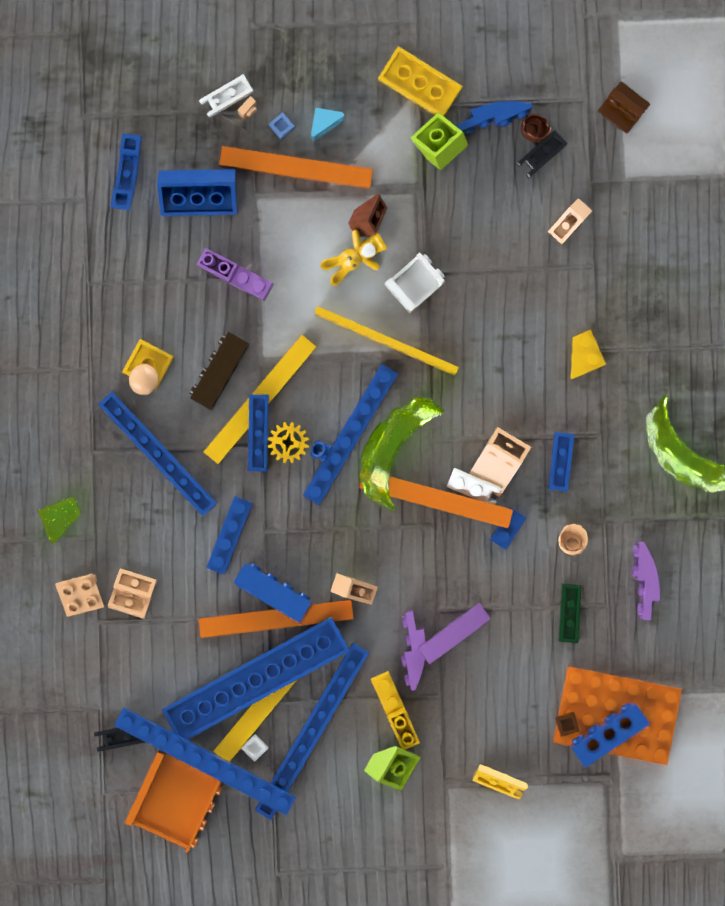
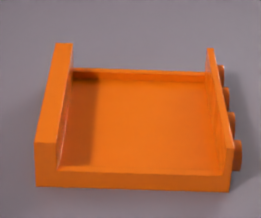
(174, 800)

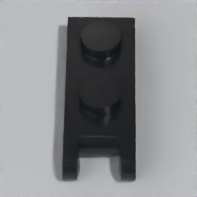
(543, 152)
(116, 738)

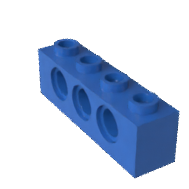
(637, 722)

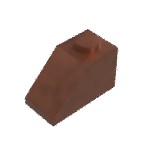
(368, 216)

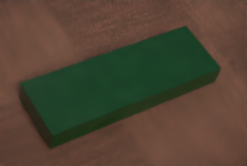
(570, 613)

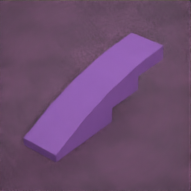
(454, 633)

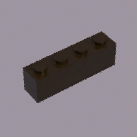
(219, 371)

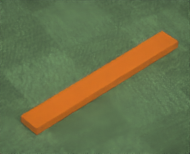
(296, 167)
(449, 502)
(272, 619)

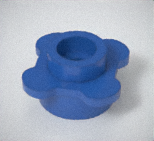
(316, 448)

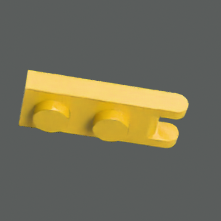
(499, 781)

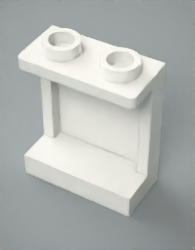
(415, 282)

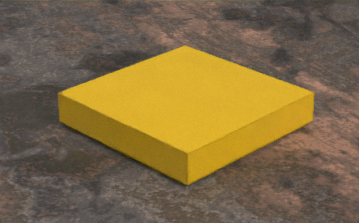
(148, 354)

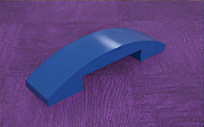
(127, 172)

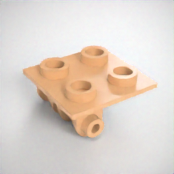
(79, 595)

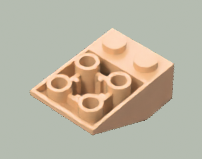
(500, 459)

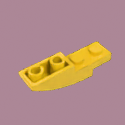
(395, 710)

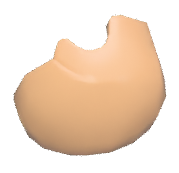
(143, 379)
(573, 539)

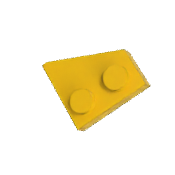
(585, 355)

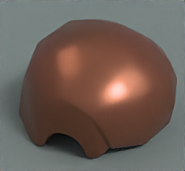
(535, 128)

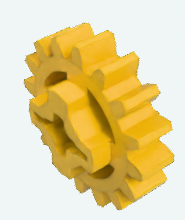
(297, 444)

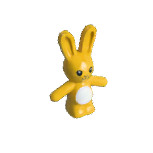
(352, 258)

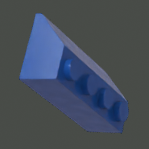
(197, 192)

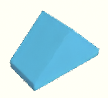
(324, 121)

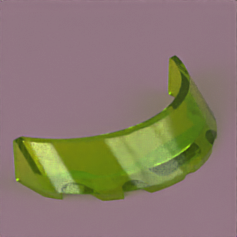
(386, 442)
(677, 457)

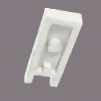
(227, 95)
(473, 486)

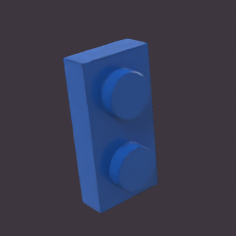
(504, 536)

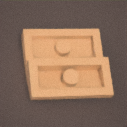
(132, 593)

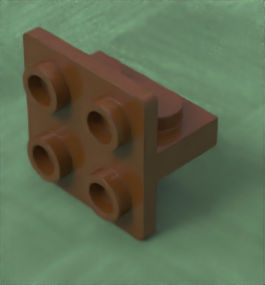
(623, 107)

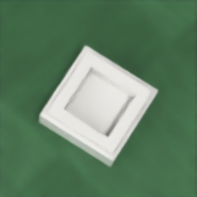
(254, 747)

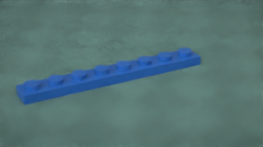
(350, 434)
(157, 453)

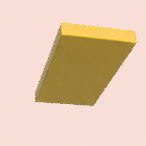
(420, 82)

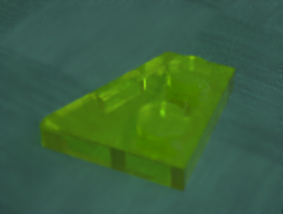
(59, 517)

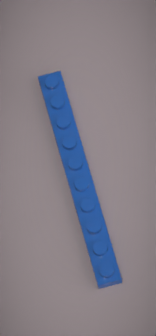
(316, 723)
(205, 761)

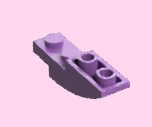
(235, 274)
(645, 571)
(413, 658)

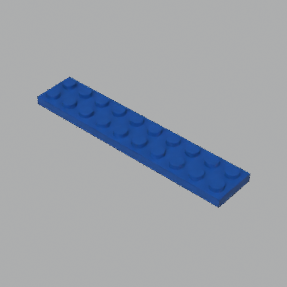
(256, 679)

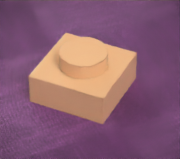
(248, 108)

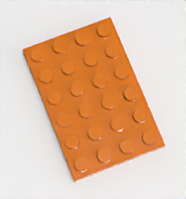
(599, 694)

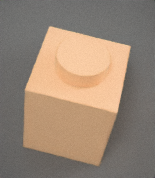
(570, 221)
(354, 589)

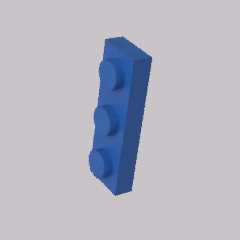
(561, 461)

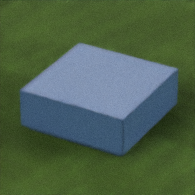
(281, 126)

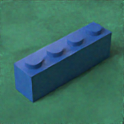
(273, 593)

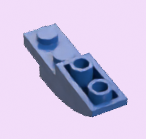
(500, 113)

